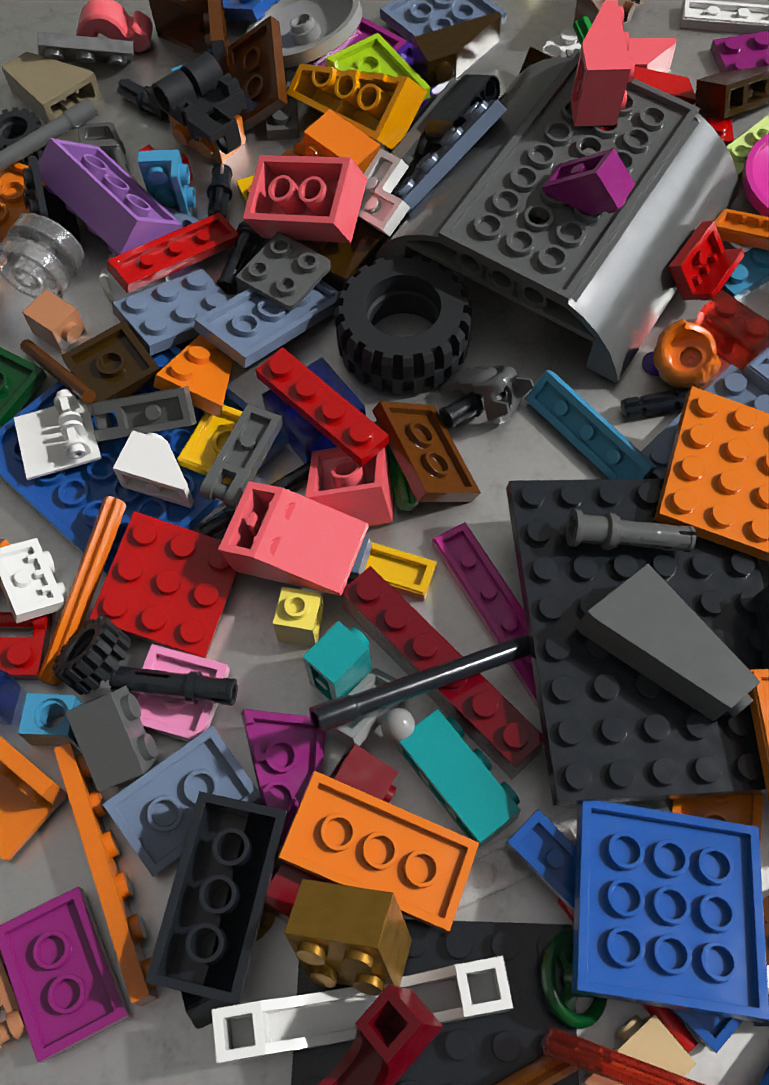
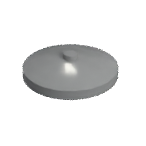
(313, 27)

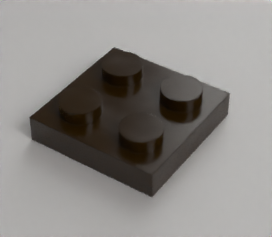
(112, 363)

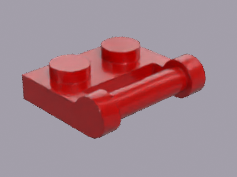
(24, 655)

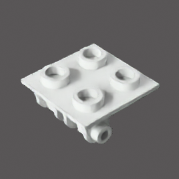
(57, 437)

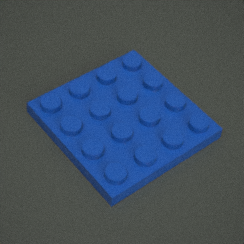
(669, 911)

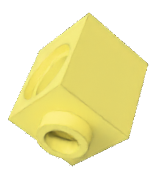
(299, 616)

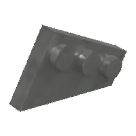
(84, 49)

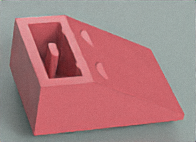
(602, 70)
(292, 539)

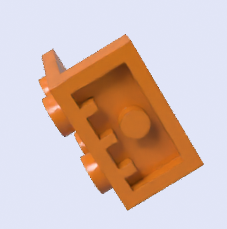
(25, 799)

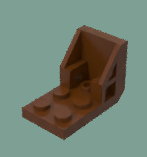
(194, 26)

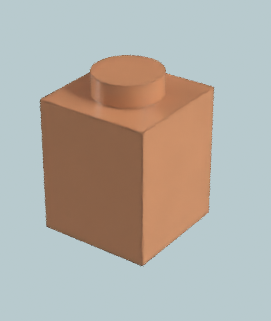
(54, 320)

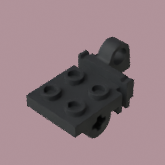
(203, 101)

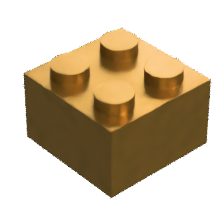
(348, 936)

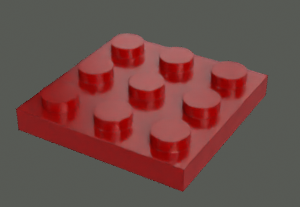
(166, 586)

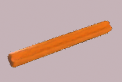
(84, 583)

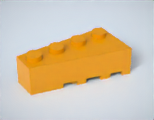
(371, 102)

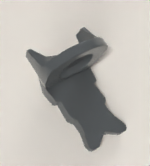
(491, 382)

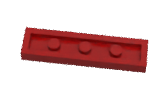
(172, 252)
(322, 406)

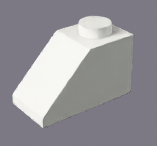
(151, 469)

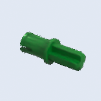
(403, 495)

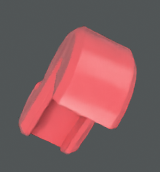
(114, 22)

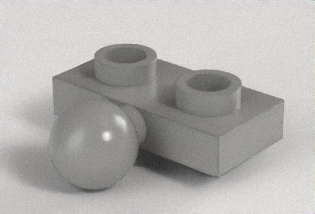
(395, 722)

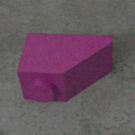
(591, 183)

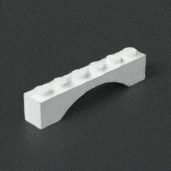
(330, 1016)

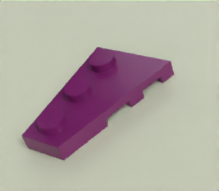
(283, 756)

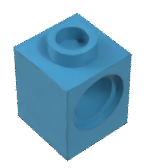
(37, 715)

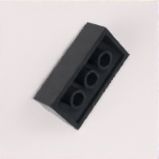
(217, 898)

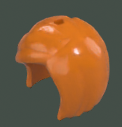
(678, 345)

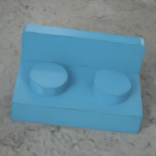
(167, 178)

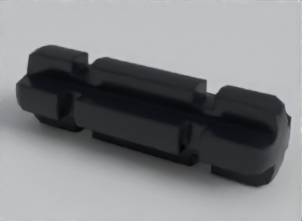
(653, 403)

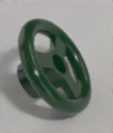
(563, 1006)

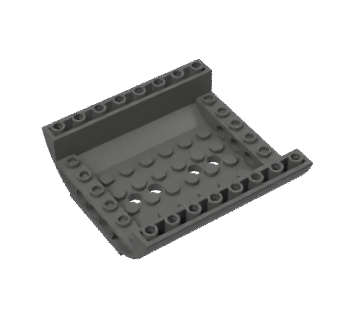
(581, 270)

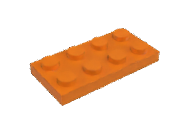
(379, 847)

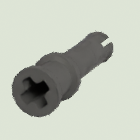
(612, 531)

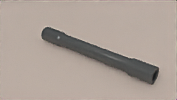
(69, 120)

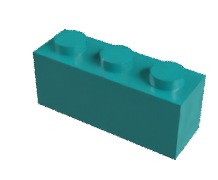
(460, 778)

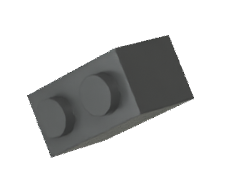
(113, 738)

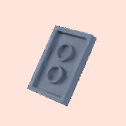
(168, 311)
(160, 804)

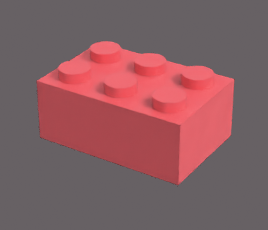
(305, 197)

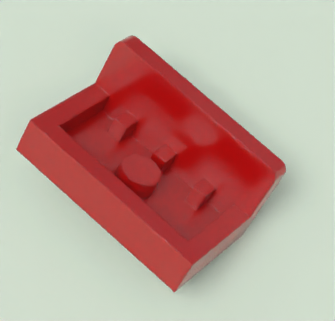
(704, 264)

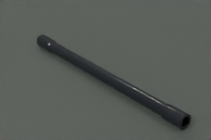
(350, 707)

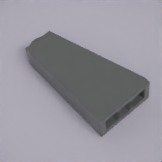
(670, 645)

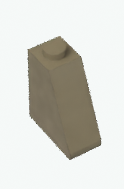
(49, 85)

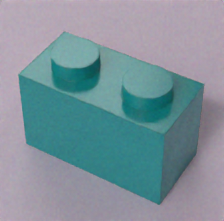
(338, 661)

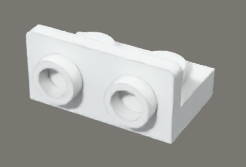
(29, 581)

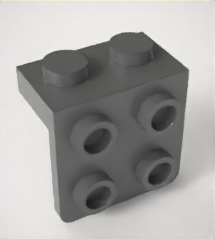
(283, 271)

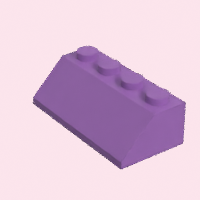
(103, 195)

